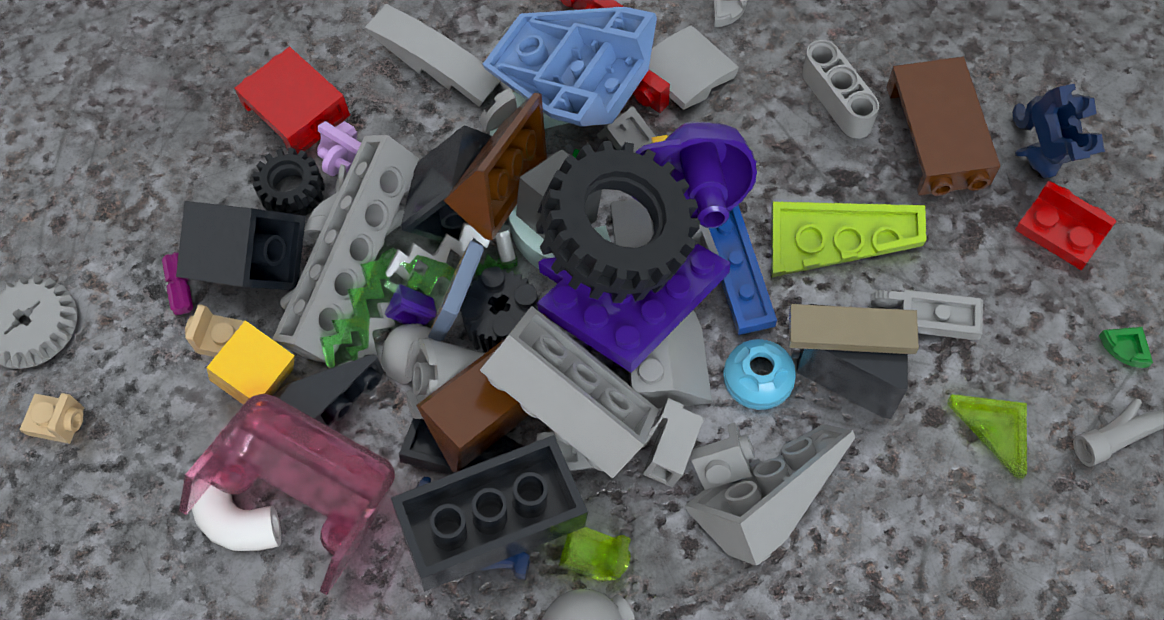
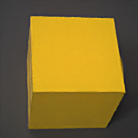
(250, 364)

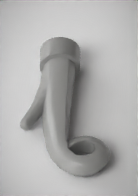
(1124, 430)

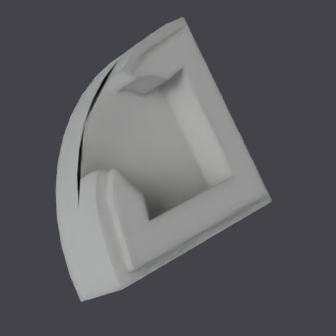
(728, 11)
(502, 109)

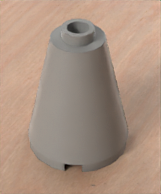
(431, 366)

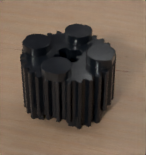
(495, 306)

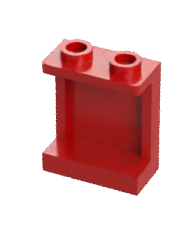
(292, 99)

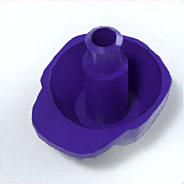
(713, 163)

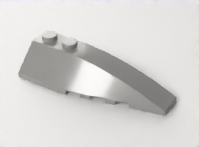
(679, 362)

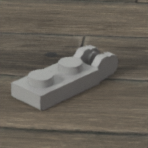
(937, 312)

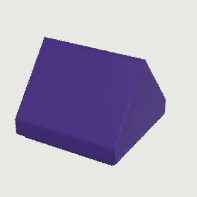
(411, 306)

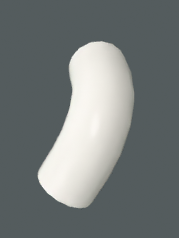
(236, 527)

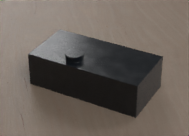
(489, 512)

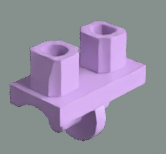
(337, 146)

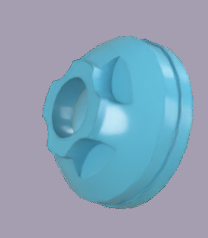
(753, 389)

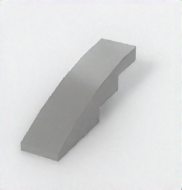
(432, 52)

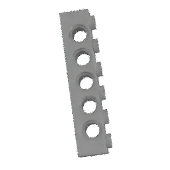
(358, 221)

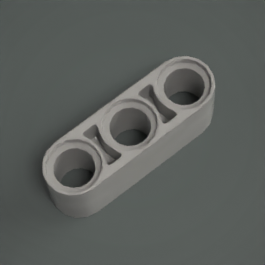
(840, 89)

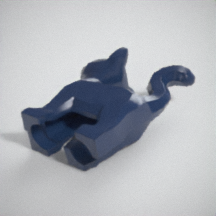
(1058, 129)

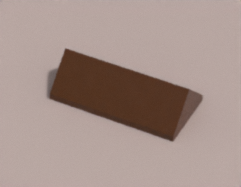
(491, 182)
(469, 414)

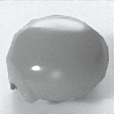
(397, 348)

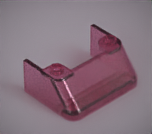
(302, 460)

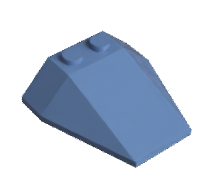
(577, 60)

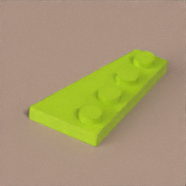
(835, 233)

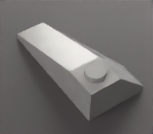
(761, 511)

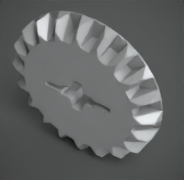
(52, 323)

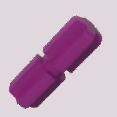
(177, 288)

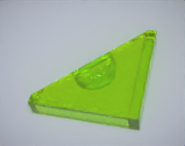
(999, 426)

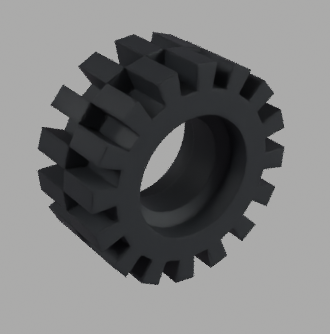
(282, 167)

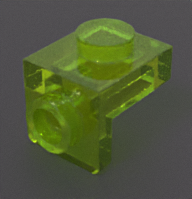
(596, 554)

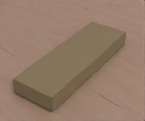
(853, 329)

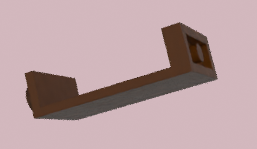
(945, 125)

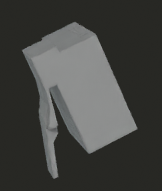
(673, 443)

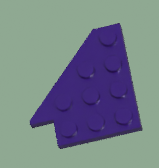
(631, 329)

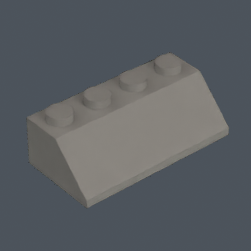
(571, 392)

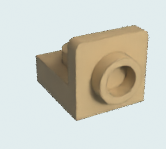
(209, 332)
(53, 418)

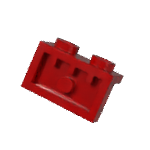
(1065, 225)

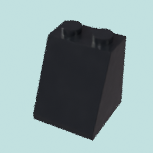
(433, 180)
(240, 246)
(865, 378)

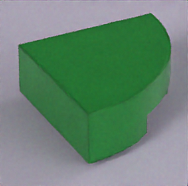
(1127, 346)

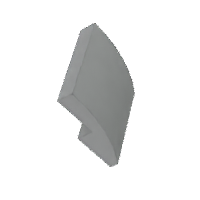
(690, 66)

